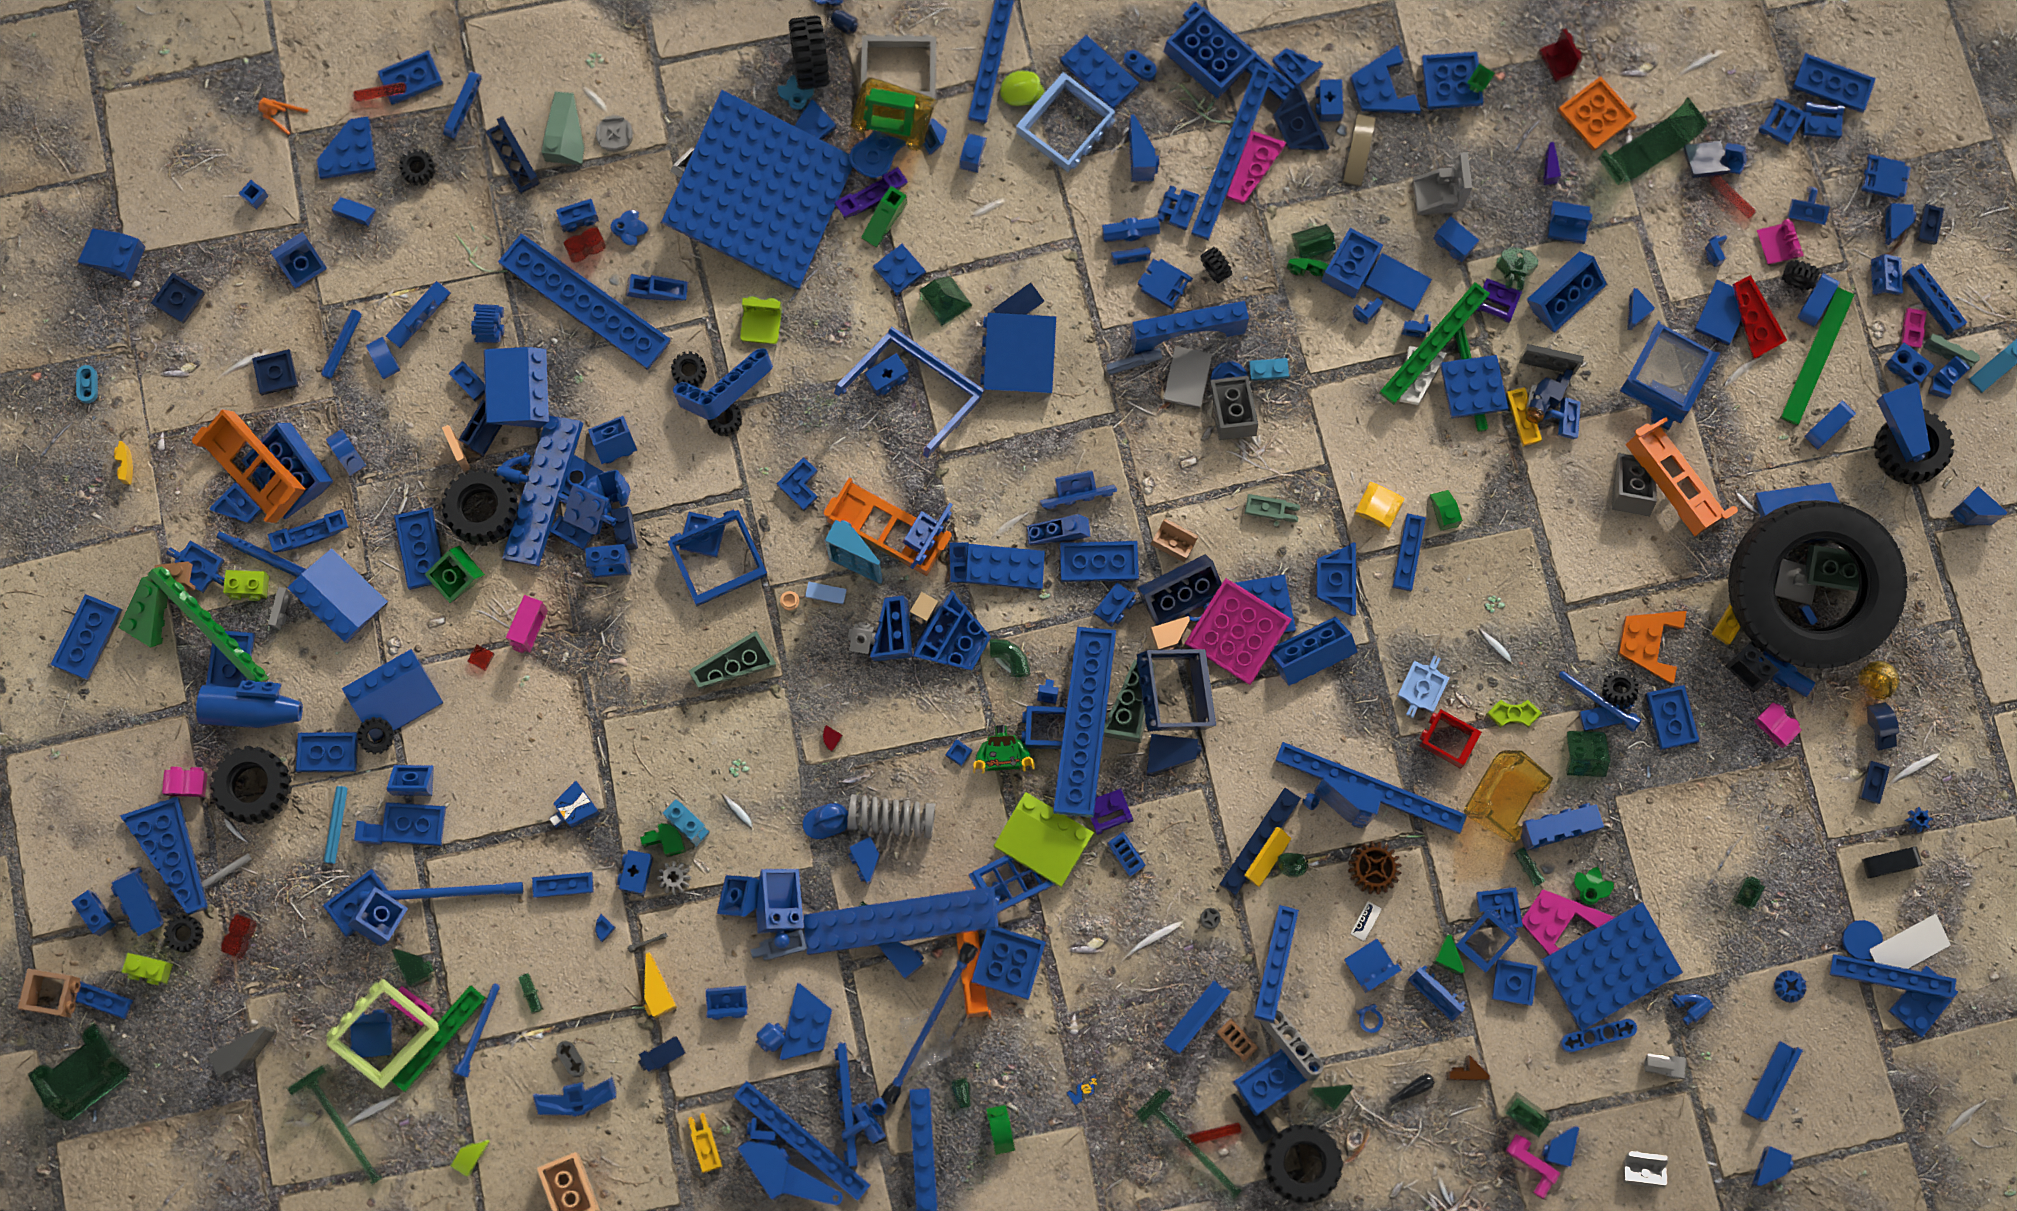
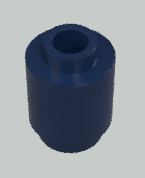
(844, 22)

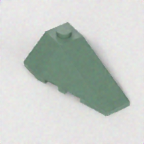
(563, 132)

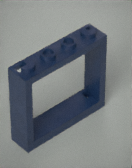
(1200, 683)

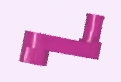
(1518, 1150)

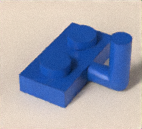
(1809, 210)
(1568, 417)
(867, 1122)

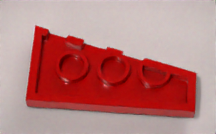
(1758, 321)

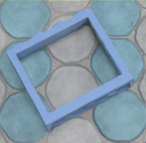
(1044, 102)

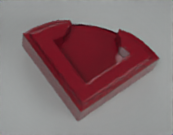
(831, 738)

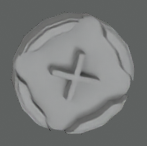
(614, 133)

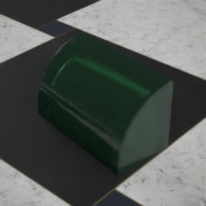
(1314, 241)

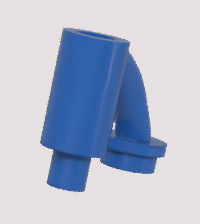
(513, 475)
(1696, 1012)

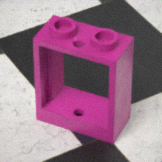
(526, 624)

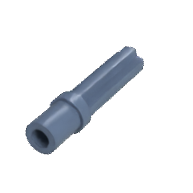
(1141, 359)

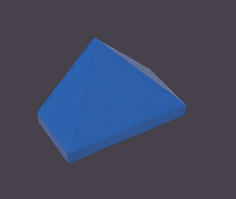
(935, 137)

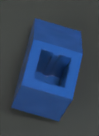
(866, 857)

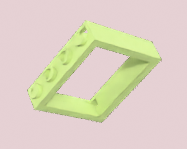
(403, 1057)

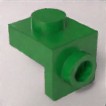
(1480, 79)

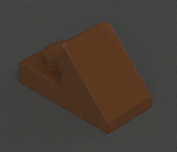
(1473, 1072)

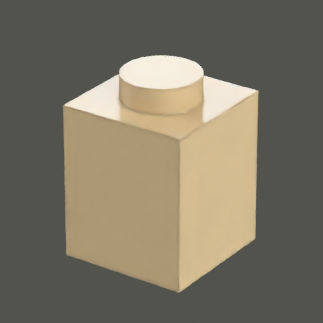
(923, 609)

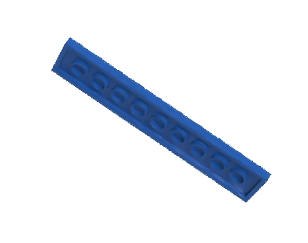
(584, 301)
(1085, 722)
(900, 920)

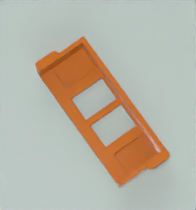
(225, 439)
(1653, 446)
(856, 504)
(974, 994)

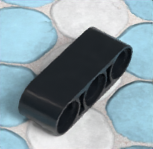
(1892, 862)

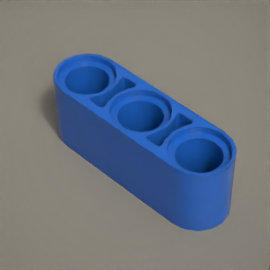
(1818, 300)
(1830, 425)

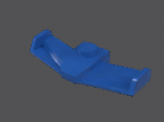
(576, 1099)

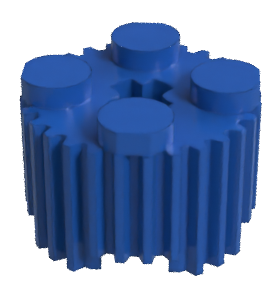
(487, 323)

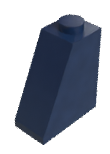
(1170, 752)

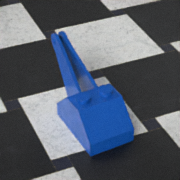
(781, 1178)

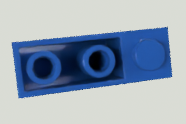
(1059, 530)

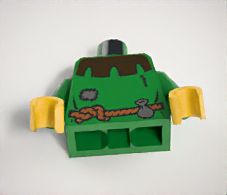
(1002, 753)

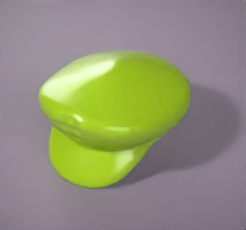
(1021, 88)

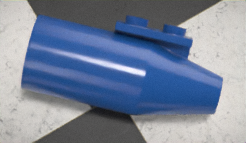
(246, 706)

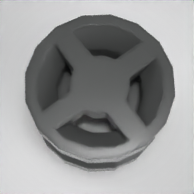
(1213, 917)

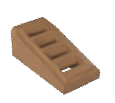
(1226, 1039)

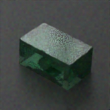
(1527, 1114)

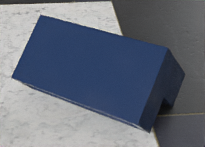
(1021, 302)
(477, 434)

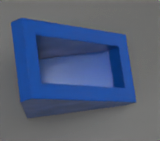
(1639, 308)

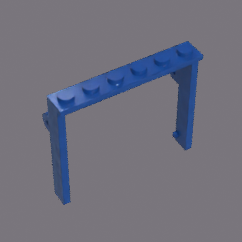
(930, 360)

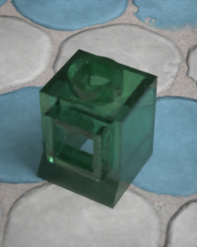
(1753, 884)

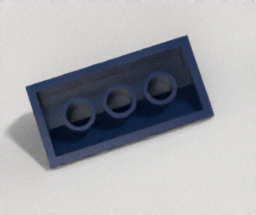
(1180, 590)

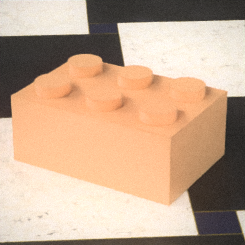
(568, 1185)

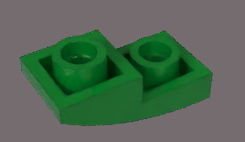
(1299, 266)

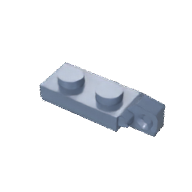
(770, 951)

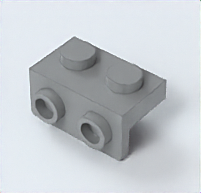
(1645, 1169)

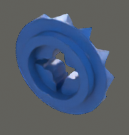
(1781, 986)

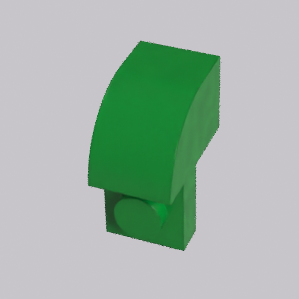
(668, 836)
(1000, 1129)

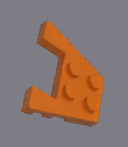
(1642, 641)

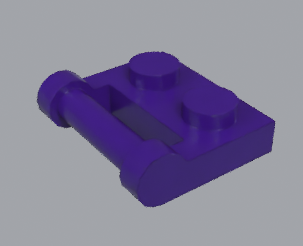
(1500, 295)
(1107, 805)

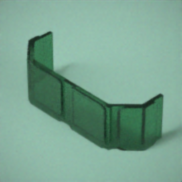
(1655, 144)

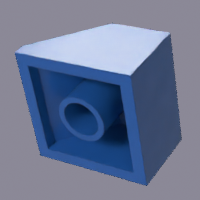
(298, 260)
(612, 440)
(1978, 509)
(377, 917)

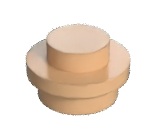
(789, 600)

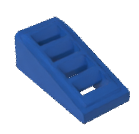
(1111, 844)

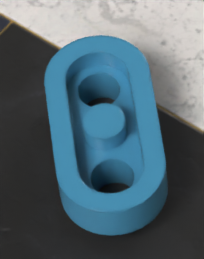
(85, 385)

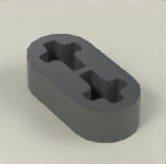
(567, 1061)

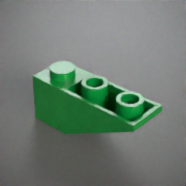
(884, 216)

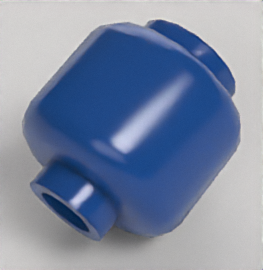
(770, 1037)

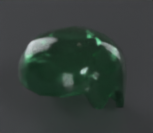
(1292, 864)

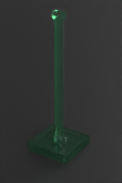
(311, 1082)
(1153, 1107)

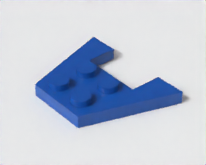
(1375, 88)

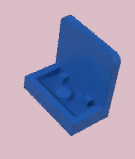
(372, 1034)

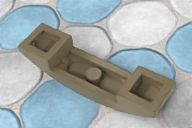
(1359, 150)

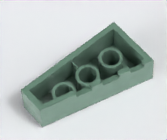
(735, 661)
(1127, 716)

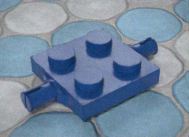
(586, 509)
(204, 566)

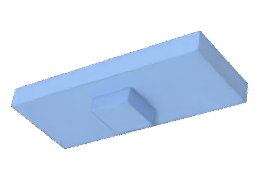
(825, 593)

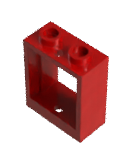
(1473, 733)

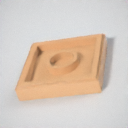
(456, 448)

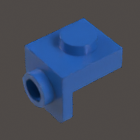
(1736, 157)
(1714, 252)
(764, 1137)

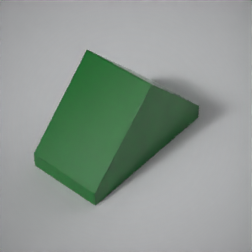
(1448, 956)

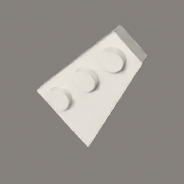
(1418, 388)

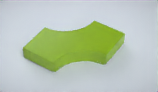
(1506, 713)

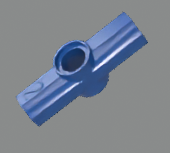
(1131, 229)
(1790, 677)

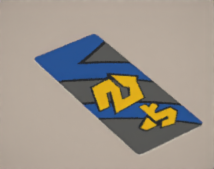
(1085, 1089)

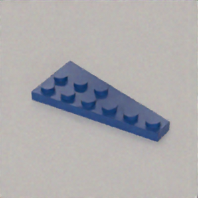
(167, 843)

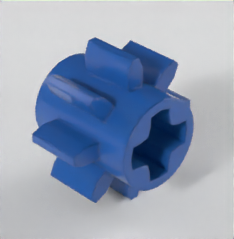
(1916, 823)

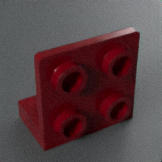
(1562, 56)

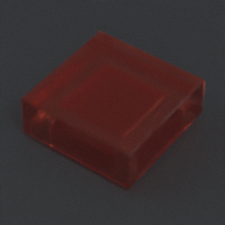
(480, 657)

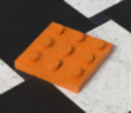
(1597, 113)

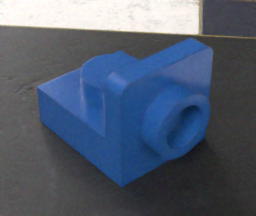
(1370, 310)
(1415, 329)
(1952, 371)

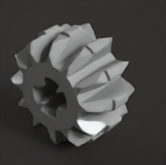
(667, 882)

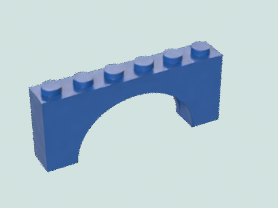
(1226, 318)

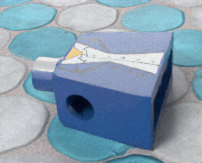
(573, 807)

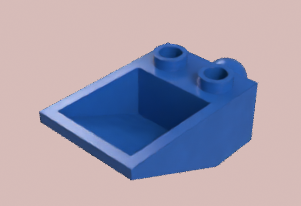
(780, 897)

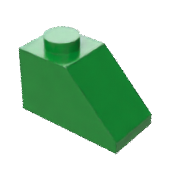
(1446, 510)

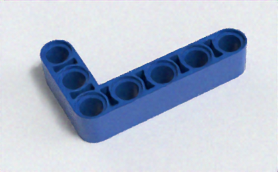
(727, 390)

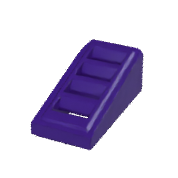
(1552, 170)

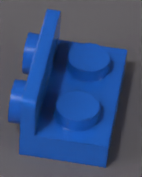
(1887, 275)
(1115, 604)

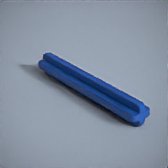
(341, 344)

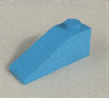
(1995, 368)

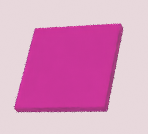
(1238, 631)

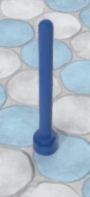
(1630, 721)
(463, 1067)

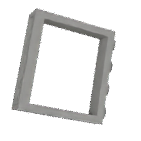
(906, 41)

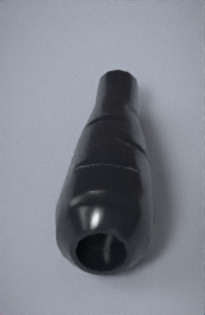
(1418, 1086)

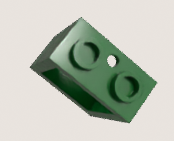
(892, 100)

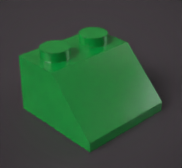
(454, 574)

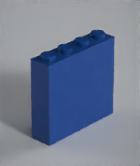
(1018, 352)

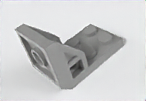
(1444, 188)

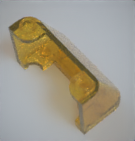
(923, 115)
(1506, 793)

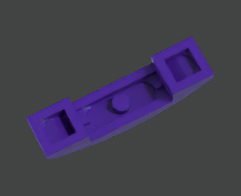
(871, 195)

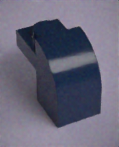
(1884, 724)

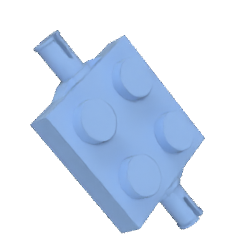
(1423, 687)

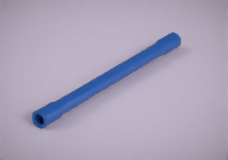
(506, 888)

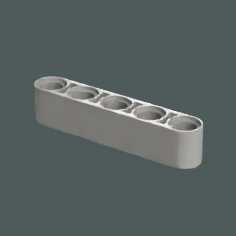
(1290, 1046)

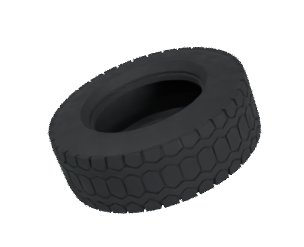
(1879, 591)

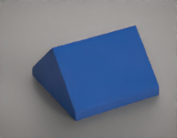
(411, 780)

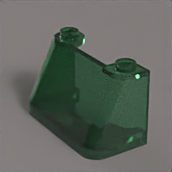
(81, 1076)

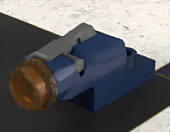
(1546, 395)

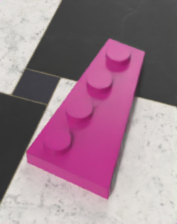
(1254, 163)

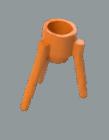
(270, 107)

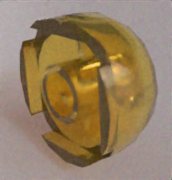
(1880, 679)

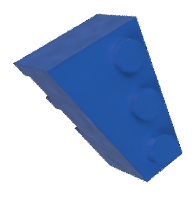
(893, 632)
(137, 902)

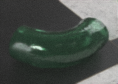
(1012, 654)

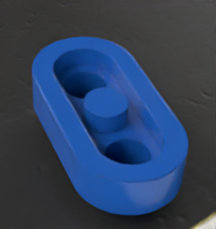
(1138, 66)

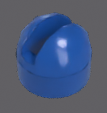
(1311, 801)
(879, 1106)

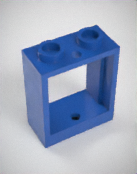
(603, 558)
(1026, 735)
(1472, 954)

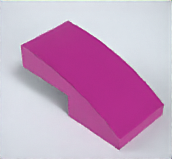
(1913, 327)
(414, 999)

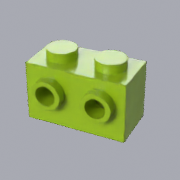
(246, 584)
(147, 968)

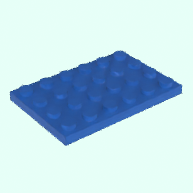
(1611, 966)

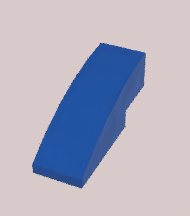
(656, 288)

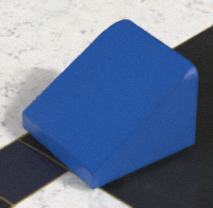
(1938, 389)

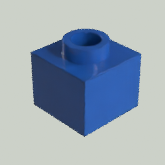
(249, 191)

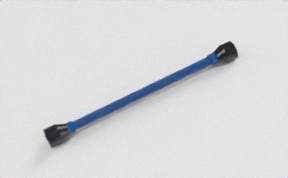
(893, 1090)

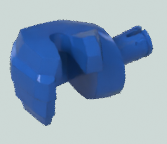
(612, 486)

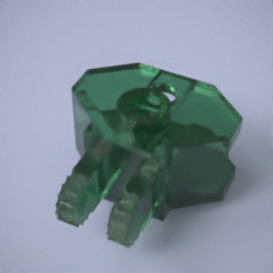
(1516, 267)

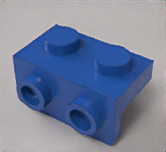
(577, 215)
(726, 1002)

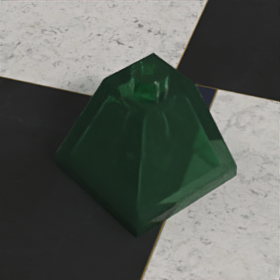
(944, 299)

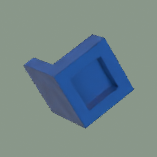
(368, 833)

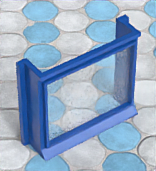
(1669, 373)

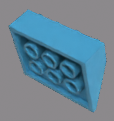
(851, 552)

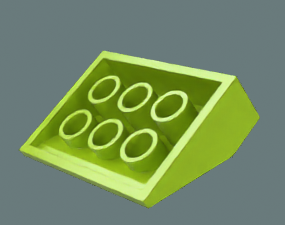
(1043, 840)

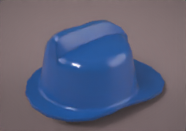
(825, 821)

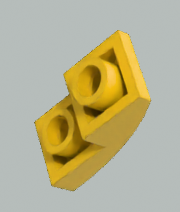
(123, 457)

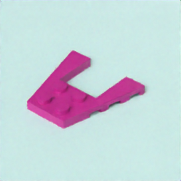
(1552, 913)

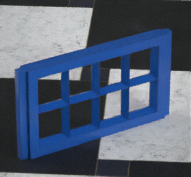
(978, 882)

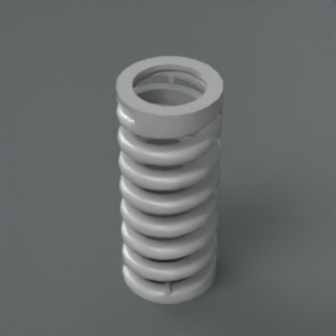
(894, 821)

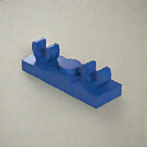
(1436, 993)

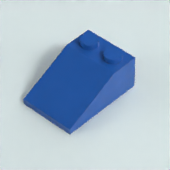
(1142, 153)
(112, 253)

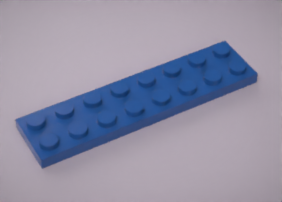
(540, 492)

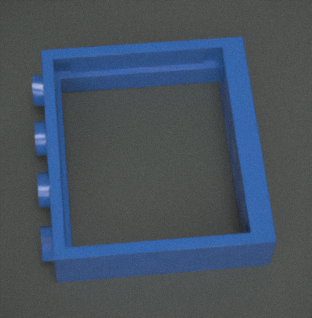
(712, 524)

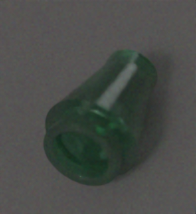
(961, 1091)

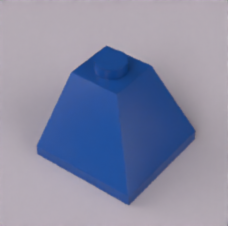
(738, 895)

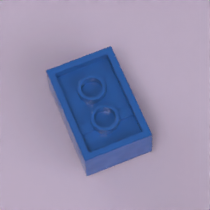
(1352, 263)

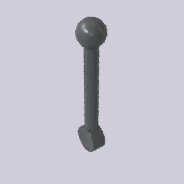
(631, 948)

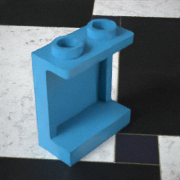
(686, 822)

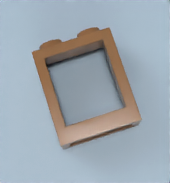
(32, 989)

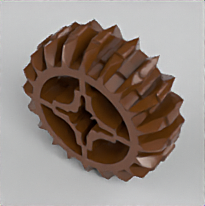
(1362, 879)

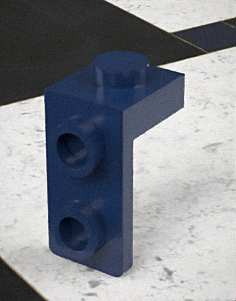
(661, 1055)

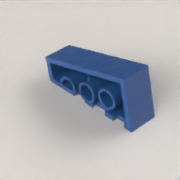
(1561, 826)

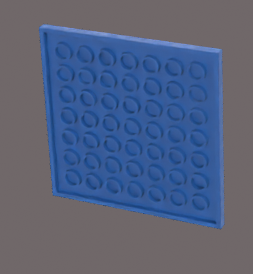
(758, 190)

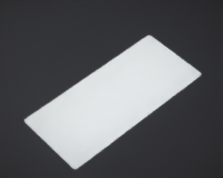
(1912, 944)

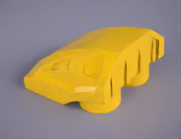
(1379, 505)

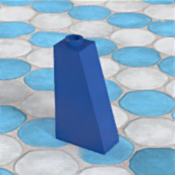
(1906, 420)

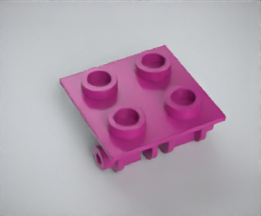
(1780, 242)

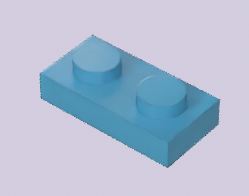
(1269, 369)

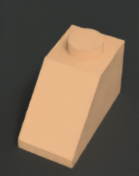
(1169, 634)

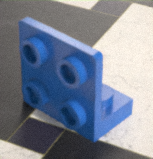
(1371, 965)

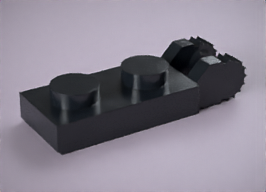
(1259, 1124)

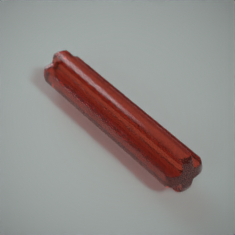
(379, 91)
(1731, 195)
(1215, 1133)

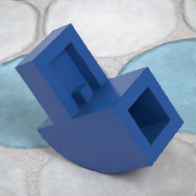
(345, 452)

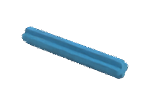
(335, 825)

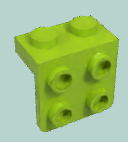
(761, 320)

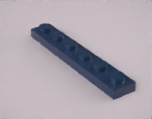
(1274, 818)

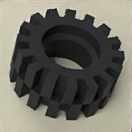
(411, 158)
(1216, 264)
(1801, 275)
(685, 359)
(729, 427)
(1624, 681)
(369, 724)
(172, 928)

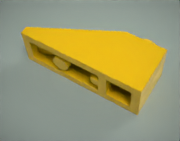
(656, 991)

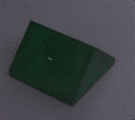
(1330, 1096)

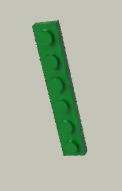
(447, 1029)

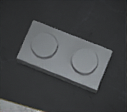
(281, 602)

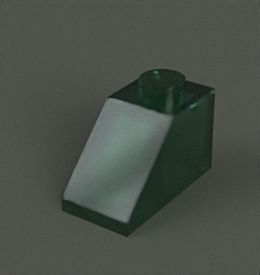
(413, 967)

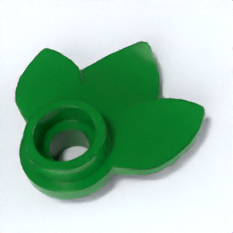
(1592, 883)

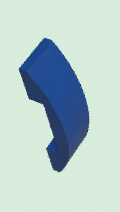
(308, 533)

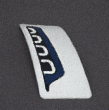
(1366, 921)

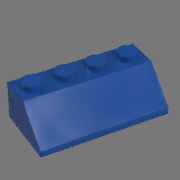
(1567, 291)
(1313, 651)

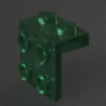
(1587, 754)

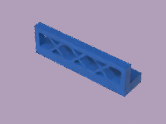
(1932, 301)
(1196, 1017)
(1772, 1081)

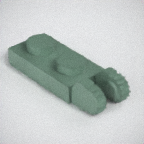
(1948, 350)
(1270, 508)

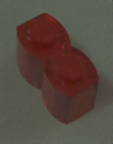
(586, 244)
(240, 931)

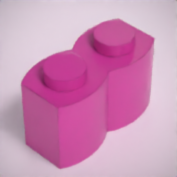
(1778, 725)
(184, 782)

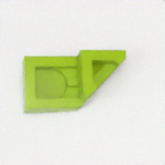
(468, 1157)

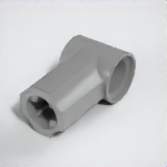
(1670, 1066)

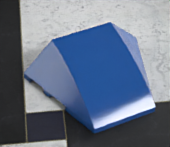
(952, 636)

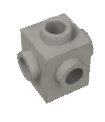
(863, 643)

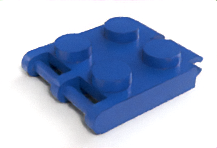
(1886, 177)
(1163, 282)

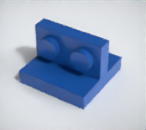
(1569, 222)

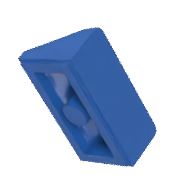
(353, 211)
(1130, 256)

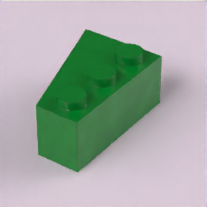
(146, 613)

